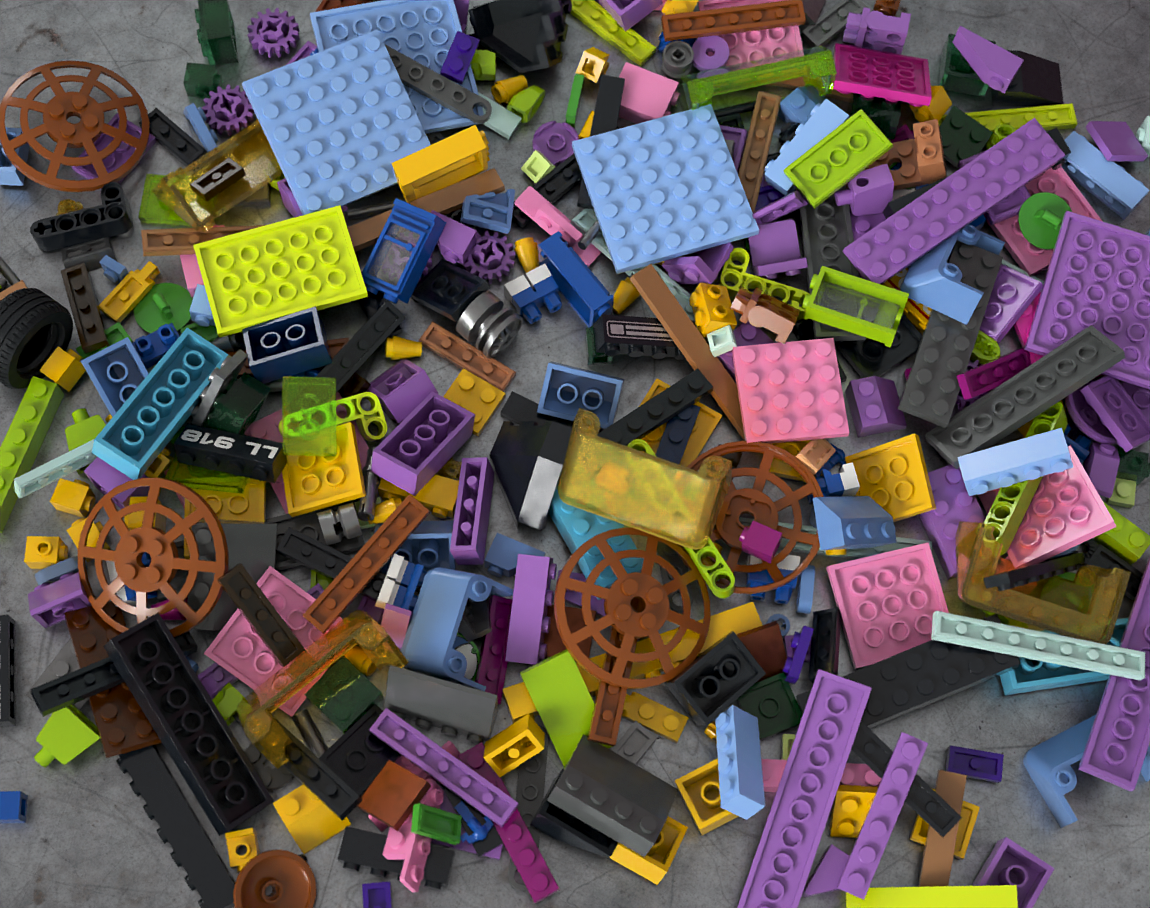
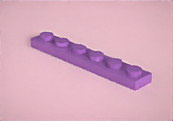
(444, 767)
(882, 815)

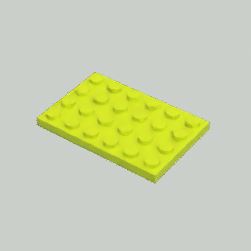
(280, 270)

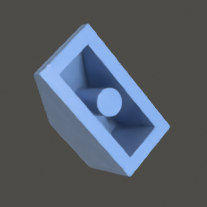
(504, 554)

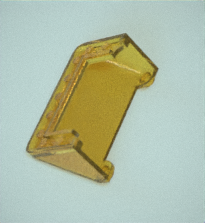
(246, 148)
(642, 487)
(1069, 608)
(256, 708)

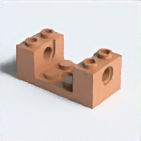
(920, 157)

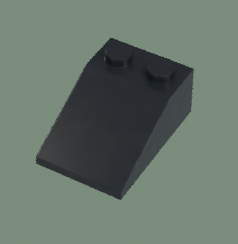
(1034, 84)
(715, 679)
(569, 829)

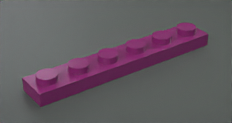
(515, 834)

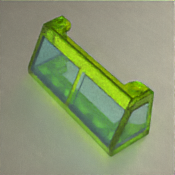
(813, 64)

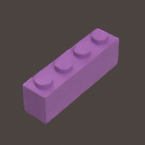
(472, 511)
(529, 609)

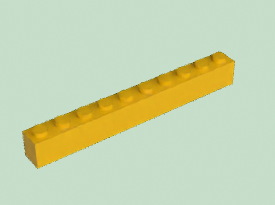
(735, 619)

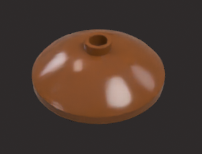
(288, 875)

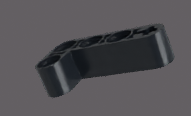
(86, 224)

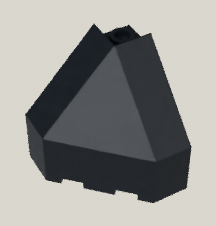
(522, 31)
(528, 468)

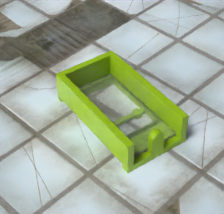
(855, 305)

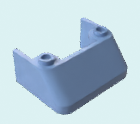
(938, 282)
(437, 621)
(1051, 769)

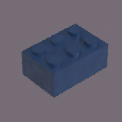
(287, 345)

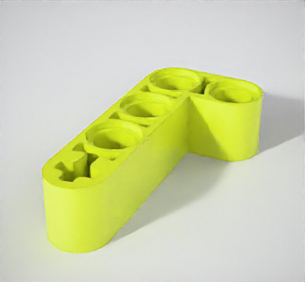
(738, 276)
(362, 417)

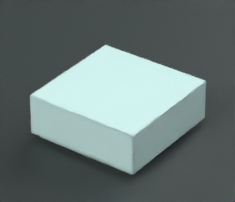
(721, 340)

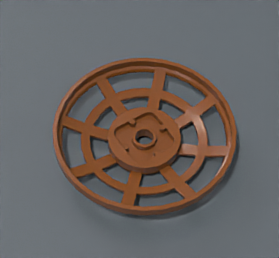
(73, 135)
(763, 510)
(162, 551)
(621, 615)

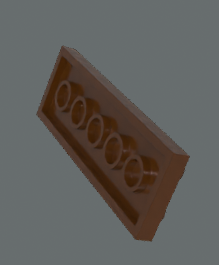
(115, 710)

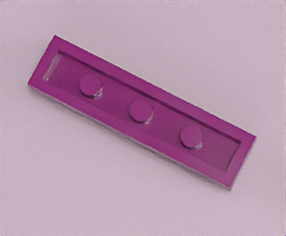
(993, 373)
(492, 661)

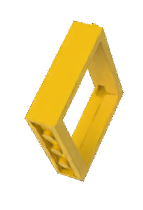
(442, 164)

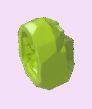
(484, 65)
(527, 102)
(985, 349)
(227, 702)

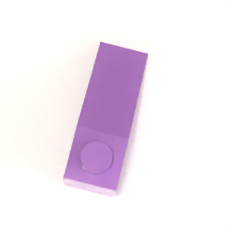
(990, 62)

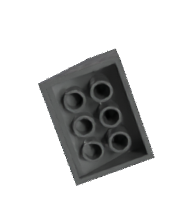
(249, 544)
(441, 704)
(614, 796)

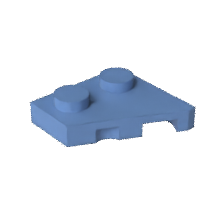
(197, 117)
(489, 210)

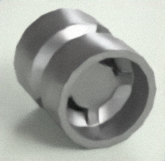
(677, 60)
(347, 516)

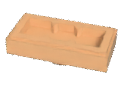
(816, 454)

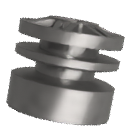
(489, 324)

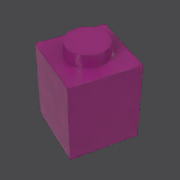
(760, 541)

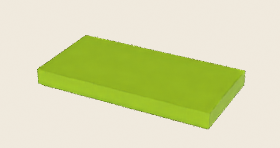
(838, 158)
(561, 701)

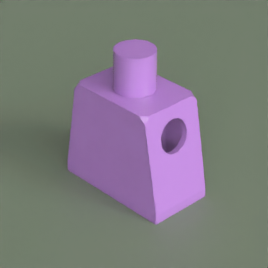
(868, 191)

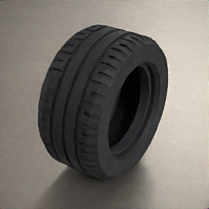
(29, 334)

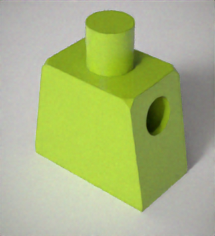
(83, 430)
(65, 736)

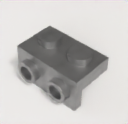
(475, 620)

